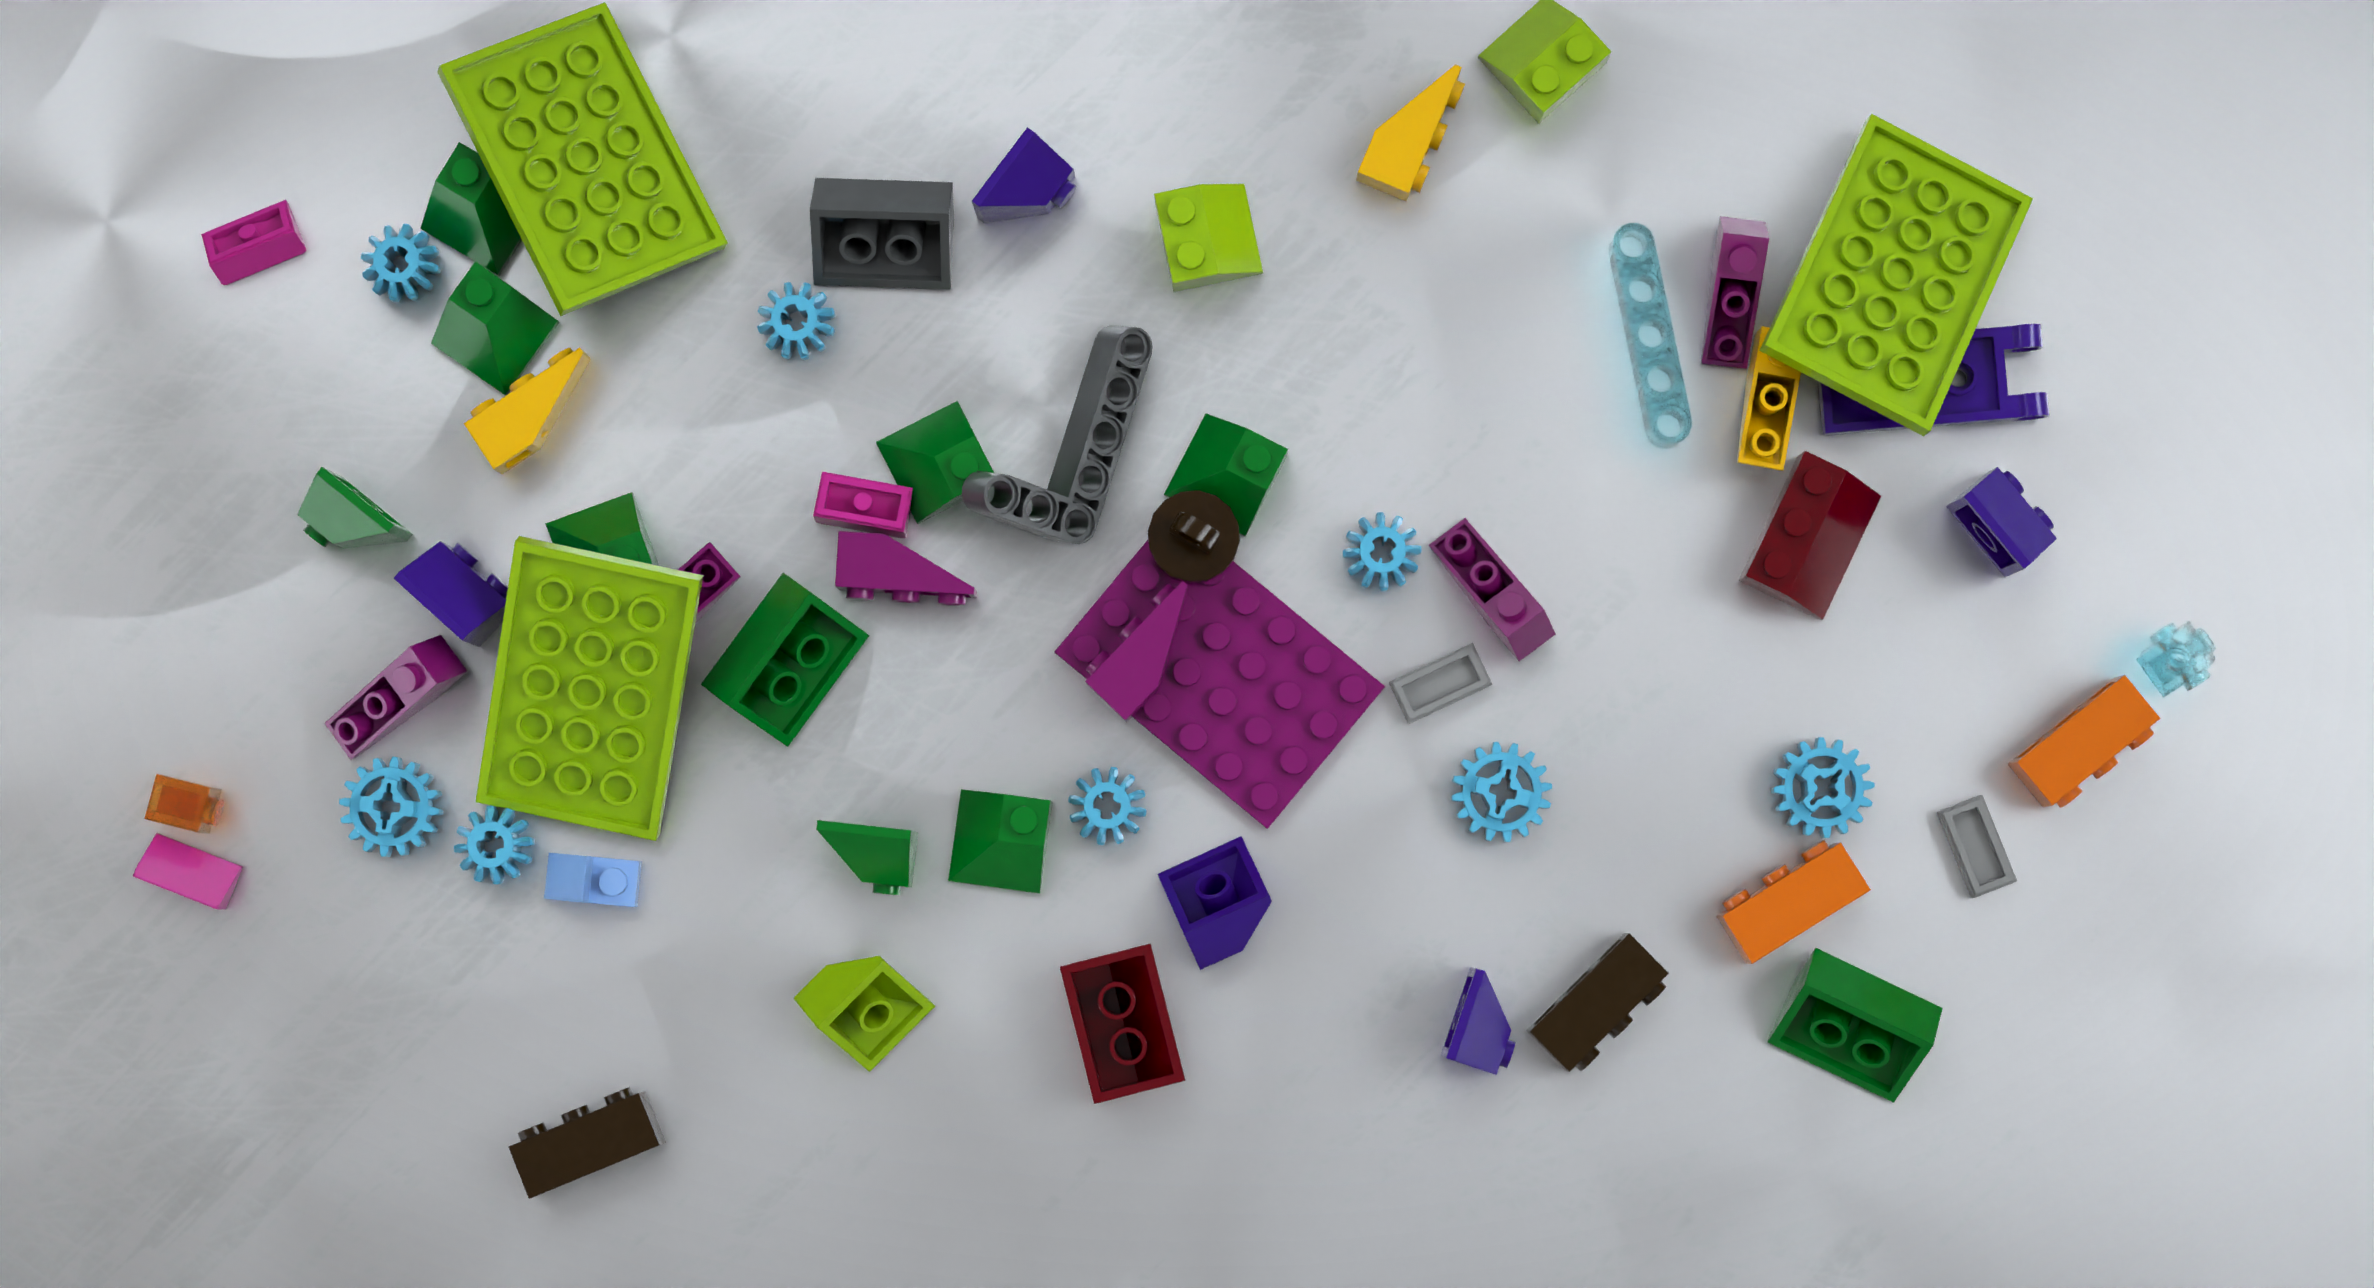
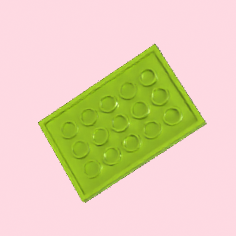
(582, 158)
(1897, 275)
(588, 688)

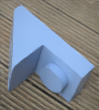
(592, 880)

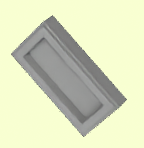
(1440, 683)
(1976, 846)

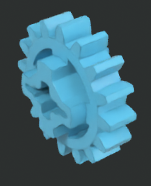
(1521, 797)
(1837, 802)
(387, 825)

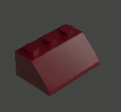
(1810, 535)
(1122, 1023)

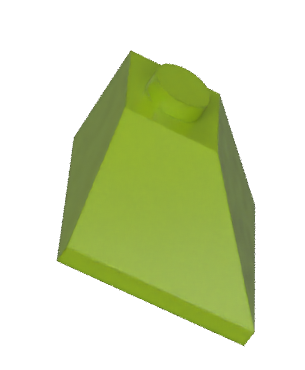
(863, 1007)

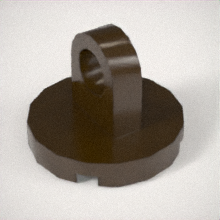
(1193, 536)

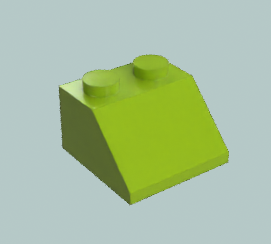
(1545, 57)
(1207, 234)

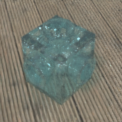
(2166, 668)

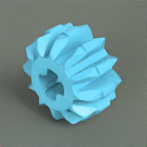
(414, 252)
(784, 333)
(1367, 547)
(1095, 815)
(505, 856)

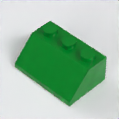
(785, 660)
(1856, 1025)

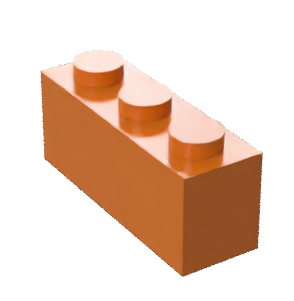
(2085, 743)
(1792, 900)

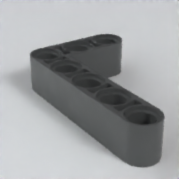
(1077, 449)

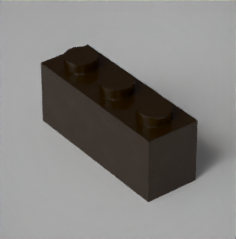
(1599, 1003)
(586, 1142)

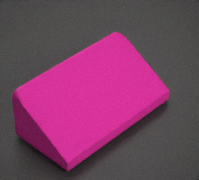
(253, 243)
(863, 505)
(188, 872)

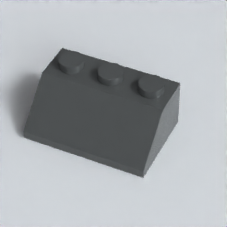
(882, 233)

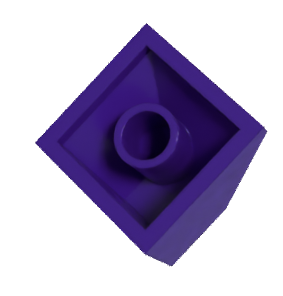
(1025, 182)
(1217, 900)
(1479, 1027)

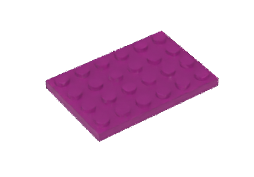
(1245, 687)

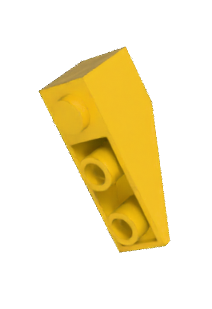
(1401, 143)
(1767, 409)
(523, 419)

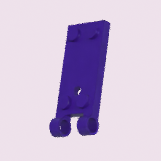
(1979, 400)

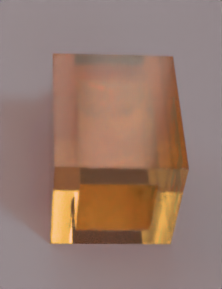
(184, 804)

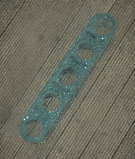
(1655, 314)

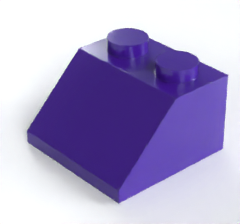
(2003, 521)
(456, 592)

